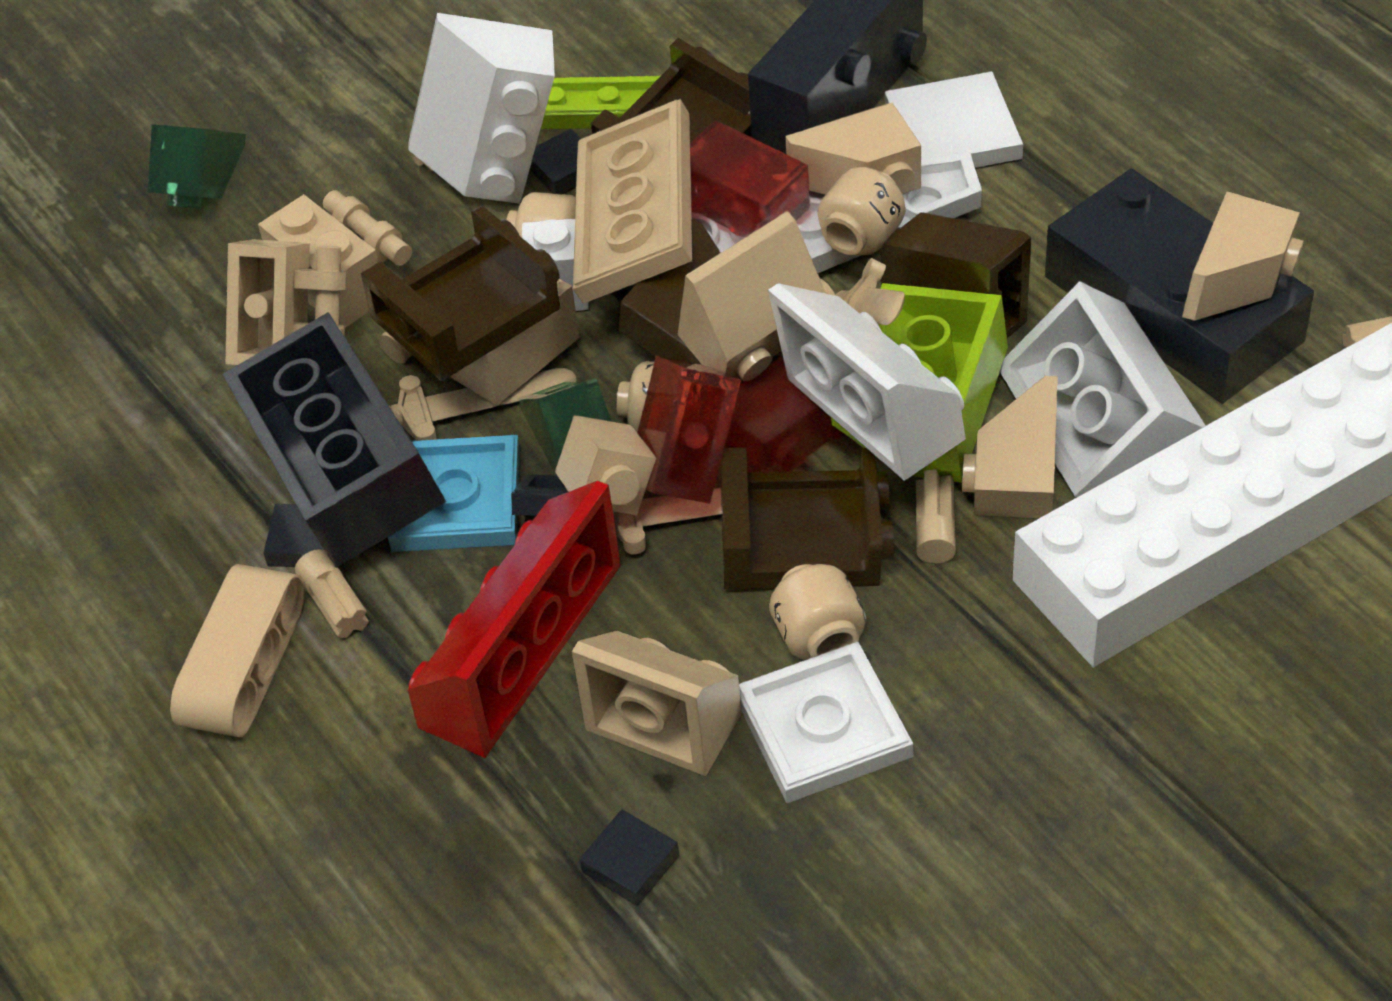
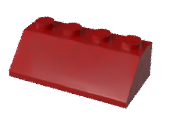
(518, 621)

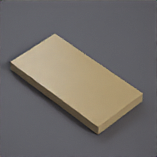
(632, 201)

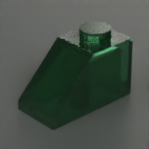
(192, 163)
(553, 409)

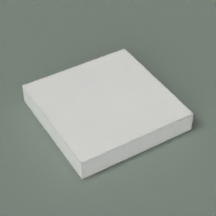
(960, 118)
(823, 722)

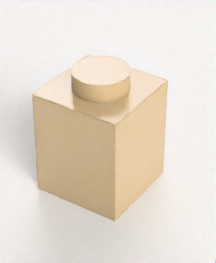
(610, 455)

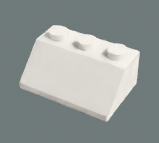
(483, 104)
(866, 379)
(1111, 388)

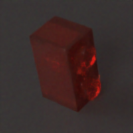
(744, 180)
(777, 422)
(686, 426)

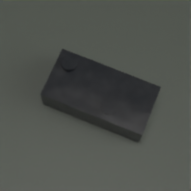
(833, 65)
(1143, 252)
(333, 439)

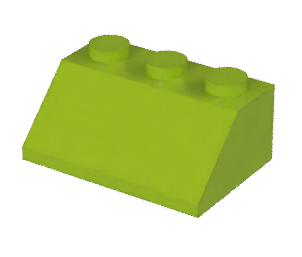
(958, 339)

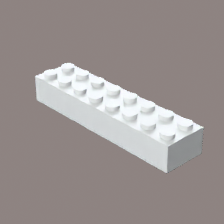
(1214, 505)

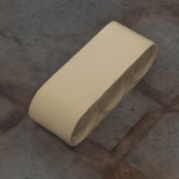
(237, 650)

